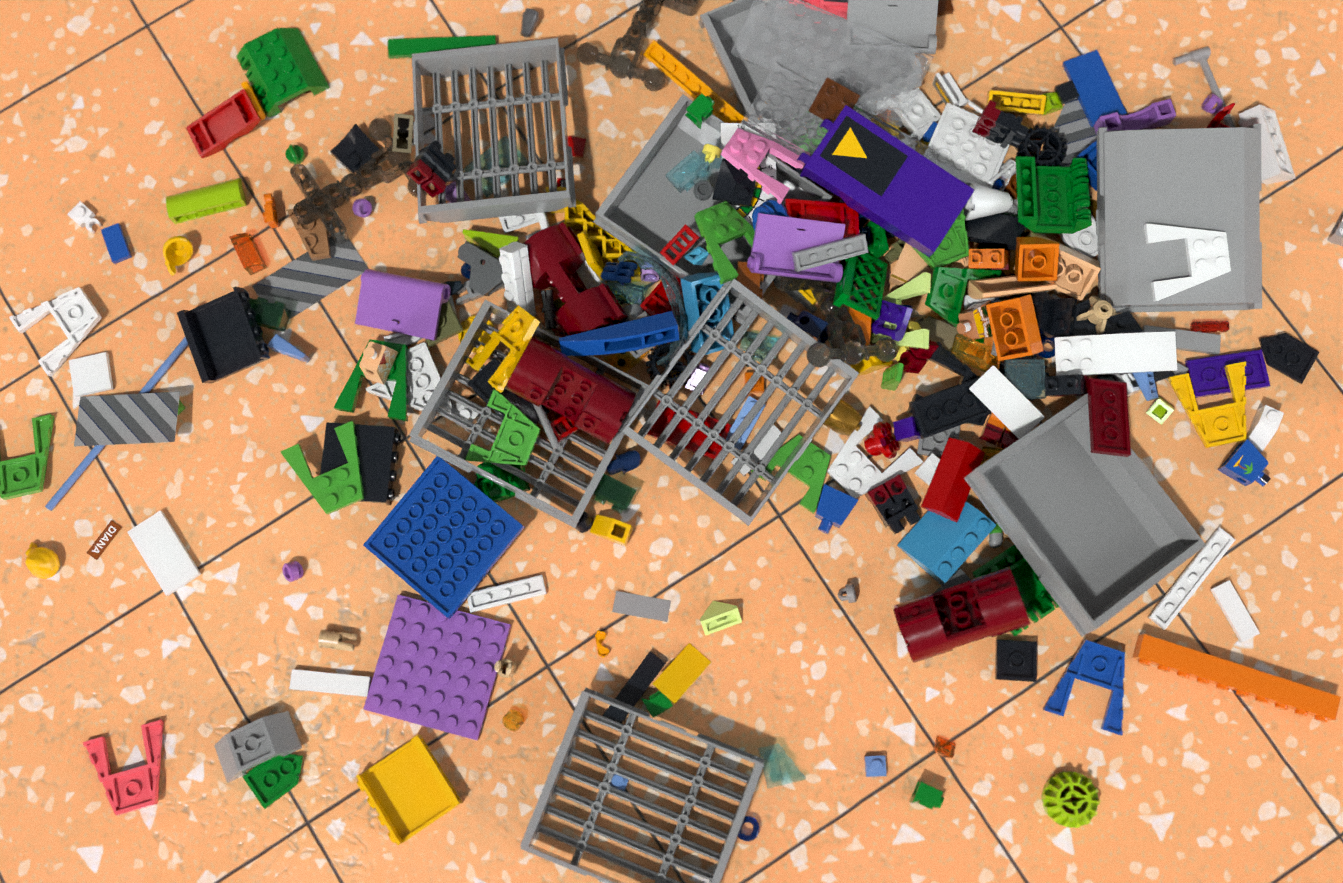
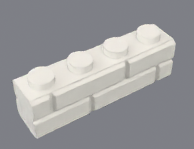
(517, 277)

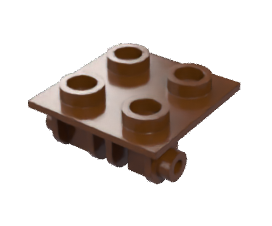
(832, 100)

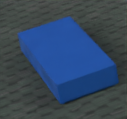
(116, 243)

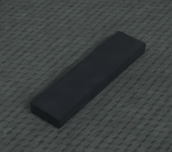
(636, 686)

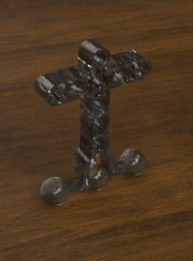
(621, 65)
(379, 130)
(839, 325)

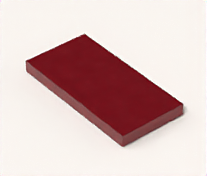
(1108, 417)

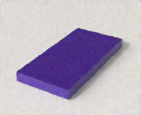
(1210, 378)

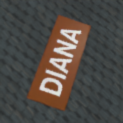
(104, 540)

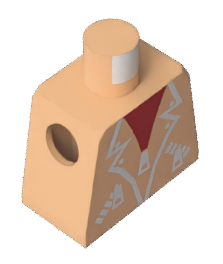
(377, 362)

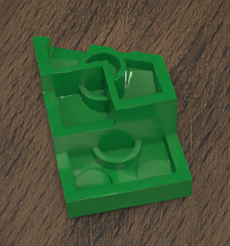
(494, 490)

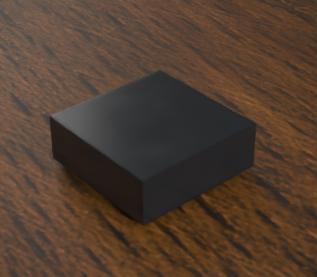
(1067, 92)

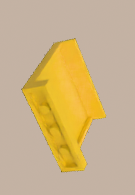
(408, 790)

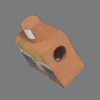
(975, 322)

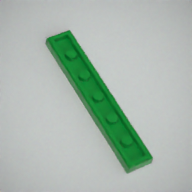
(406, 47)

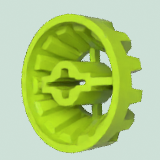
(1052, 800)

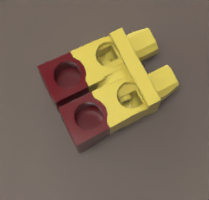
(915, 358)

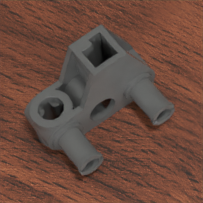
(483, 278)

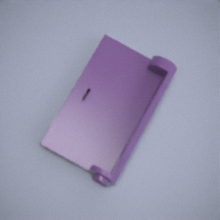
(777, 239)
(395, 298)

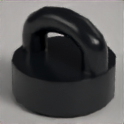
(585, 523)

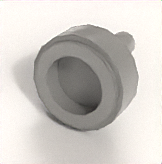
(851, 594)

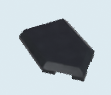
(1288, 356)

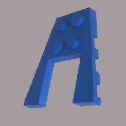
(1096, 666)

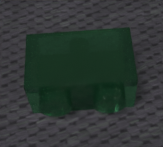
(271, 315)
(615, 494)

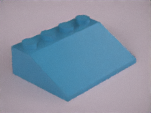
(944, 545)

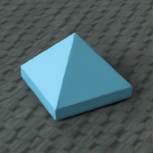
(697, 256)

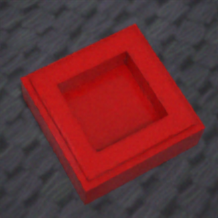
(578, 146)

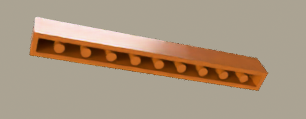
(1236, 677)

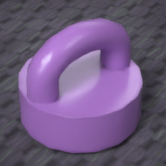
(1209, 103)
(362, 207)
(292, 571)

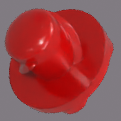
(882, 441)

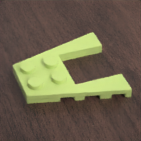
(915, 287)

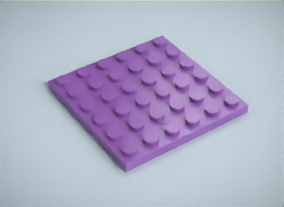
(437, 668)

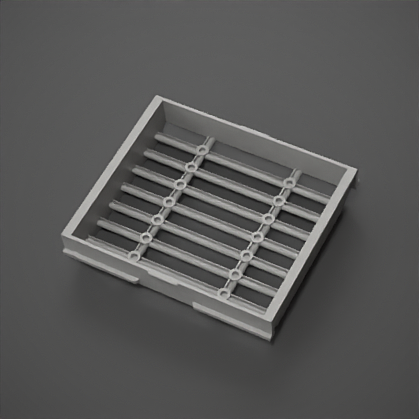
(490, 60)
(790, 331)
(443, 390)
(604, 787)

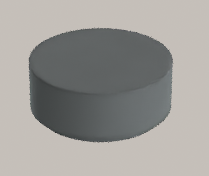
(703, 190)

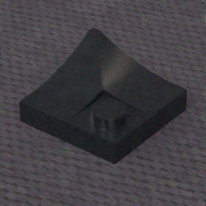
(354, 149)
(733, 185)

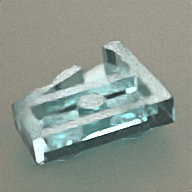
(778, 767)

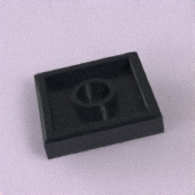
(1016, 660)

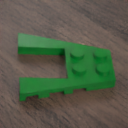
(948, 290)
(398, 373)

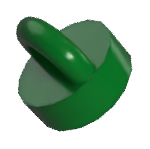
(295, 154)

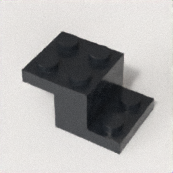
(1053, 315)

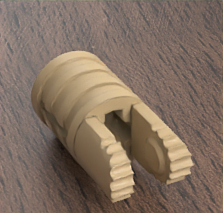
(334, 639)
(510, 670)

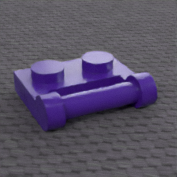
(894, 314)

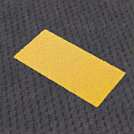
(681, 673)

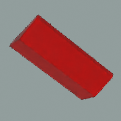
(948, 487)

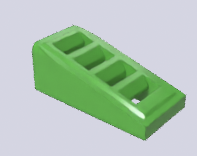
(892, 377)

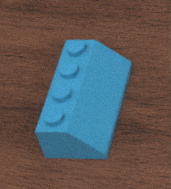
(697, 294)

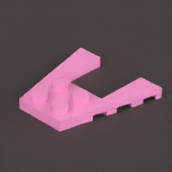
(748, 151)

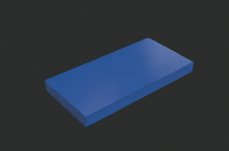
(1094, 86)

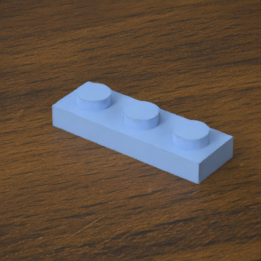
(750, 402)

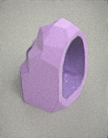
(649, 275)

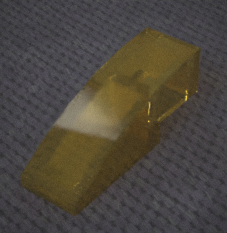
(974, 353)

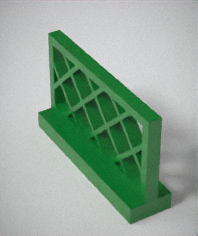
(845, 287)

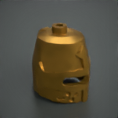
(843, 419)

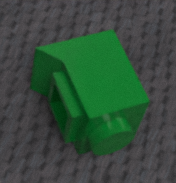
(700, 110)
(657, 704)
(927, 796)

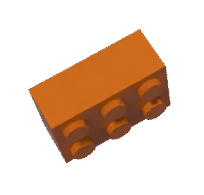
(1014, 328)

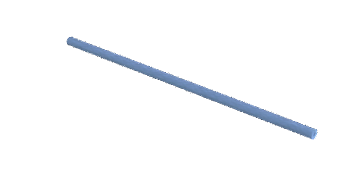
(96, 449)

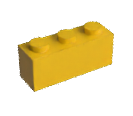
(1017, 102)

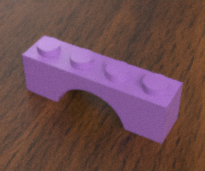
(1151, 117)

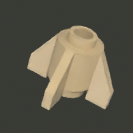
(1098, 313)

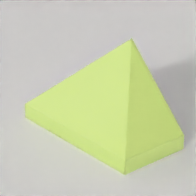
(719, 616)

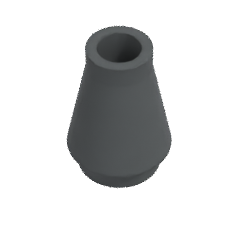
(529, 21)

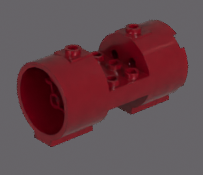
(553, 262)
(571, 390)
(961, 615)

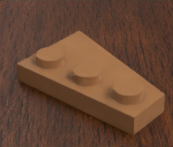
(313, 237)

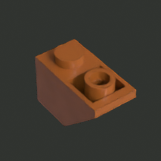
(748, 279)

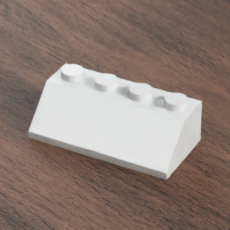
(1274, 155)

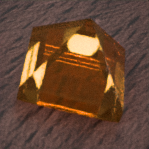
(944, 747)

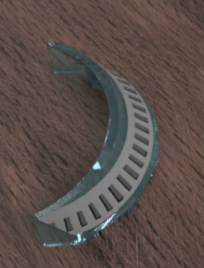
(675, 296)

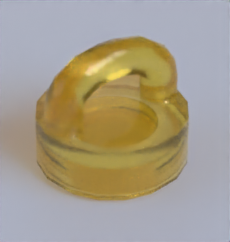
(513, 720)

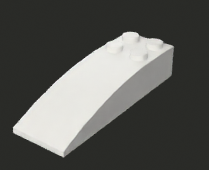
(1116, 353)

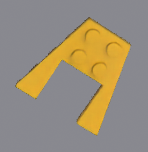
(516, 335)
(1221, 423)

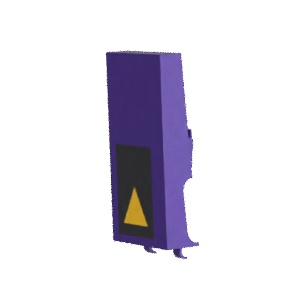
(886, 181)

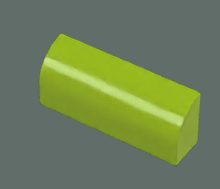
(205, 201)

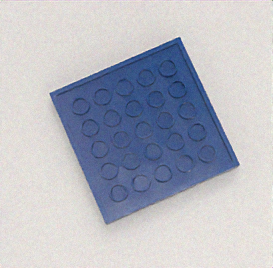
(443, 536)

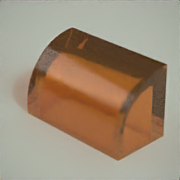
(248, 252)

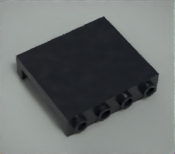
(224, 336)
(376, 456)

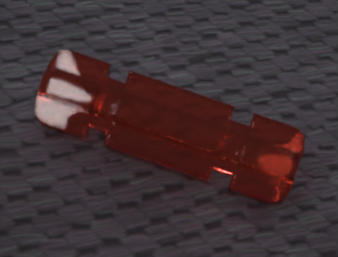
(1210, 326)

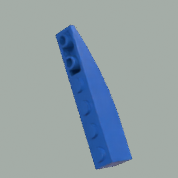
(623, 337)

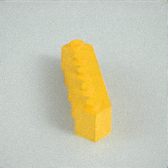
(582, 219)

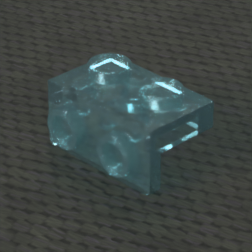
(687, 172)
(628, 292)

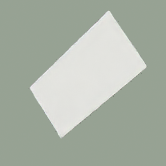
(1006, 402)

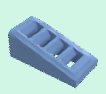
(282, 346)
(1147, 384)

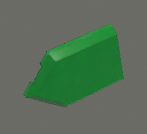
(274, 778)

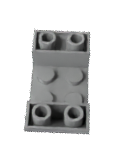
(256, 744)

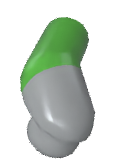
(996, 537)

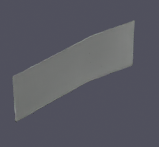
(641, 606)

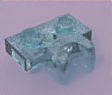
(762, 350)

